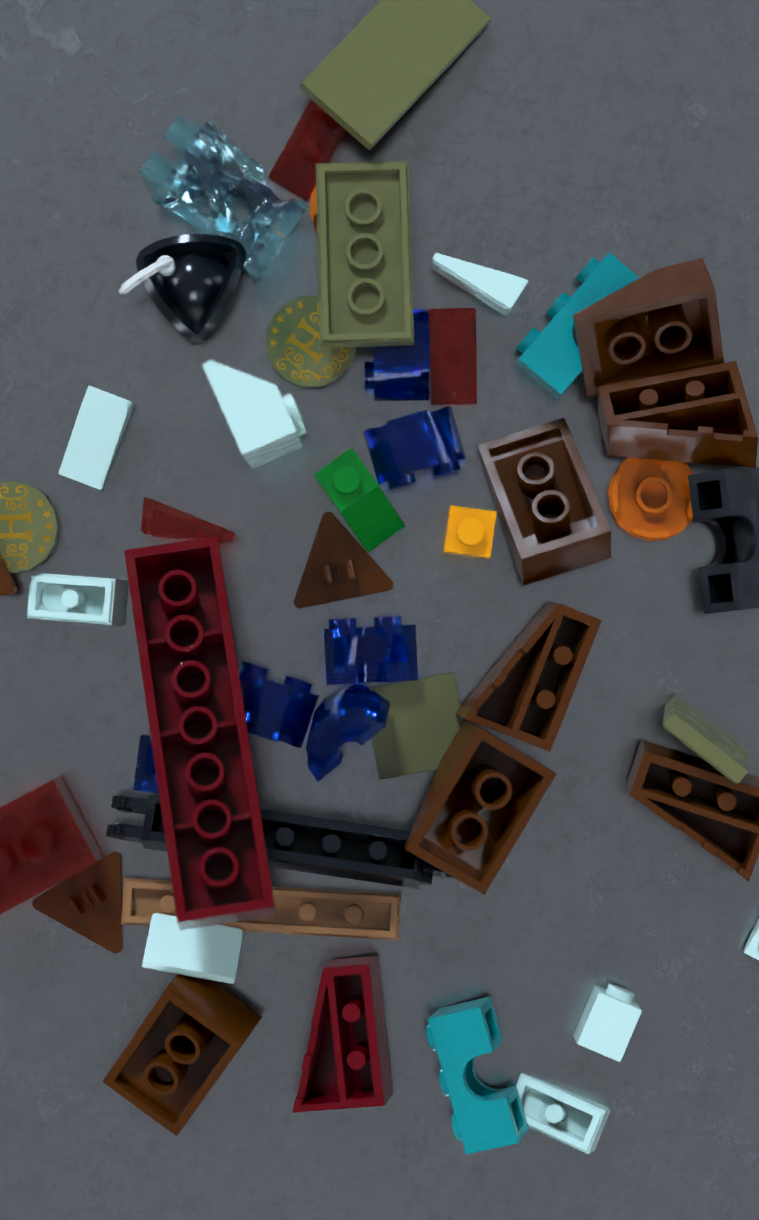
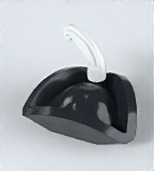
(190, 279)

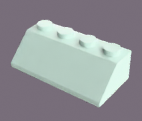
(257, 414)

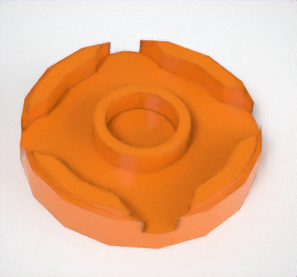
(650, 498)

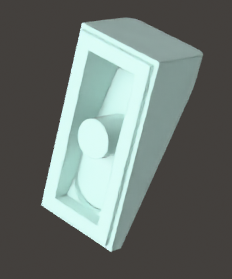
(488, 285)
(96, 437)
(77, 599)
(562, 1113)

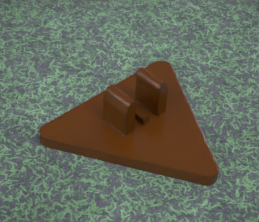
(338, 568)
(90, 903)

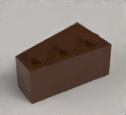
(681, 417)
(535, 677)
(700, 803)

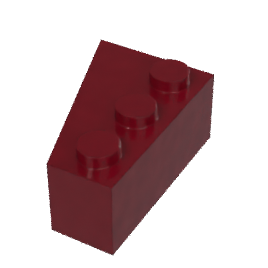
(347, 1041)

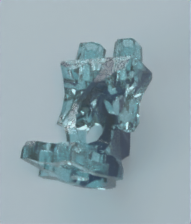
(202, 174)

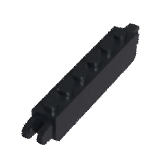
(305, 845)

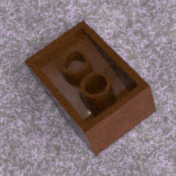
(651, 327)
(545, 501)
(477, 806)
(181, 1050)

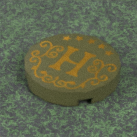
(296, 349)
(26, 526)

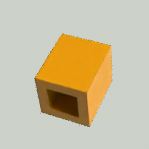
(469, 532)

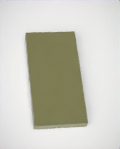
(391, 62)
(364, 254)

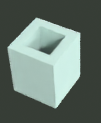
(608, 1021)

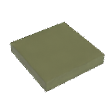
(417, 726)
(705, 739)

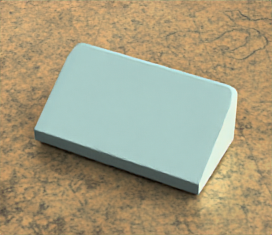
(195, 952)

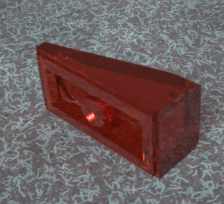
(312, 142)
(453, 356)
(168, 522)

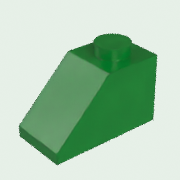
(359, 499)

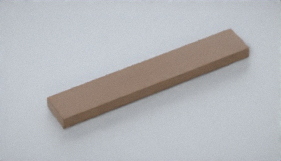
(296, 910)

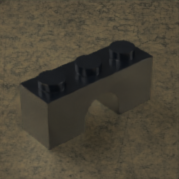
(731, 505)

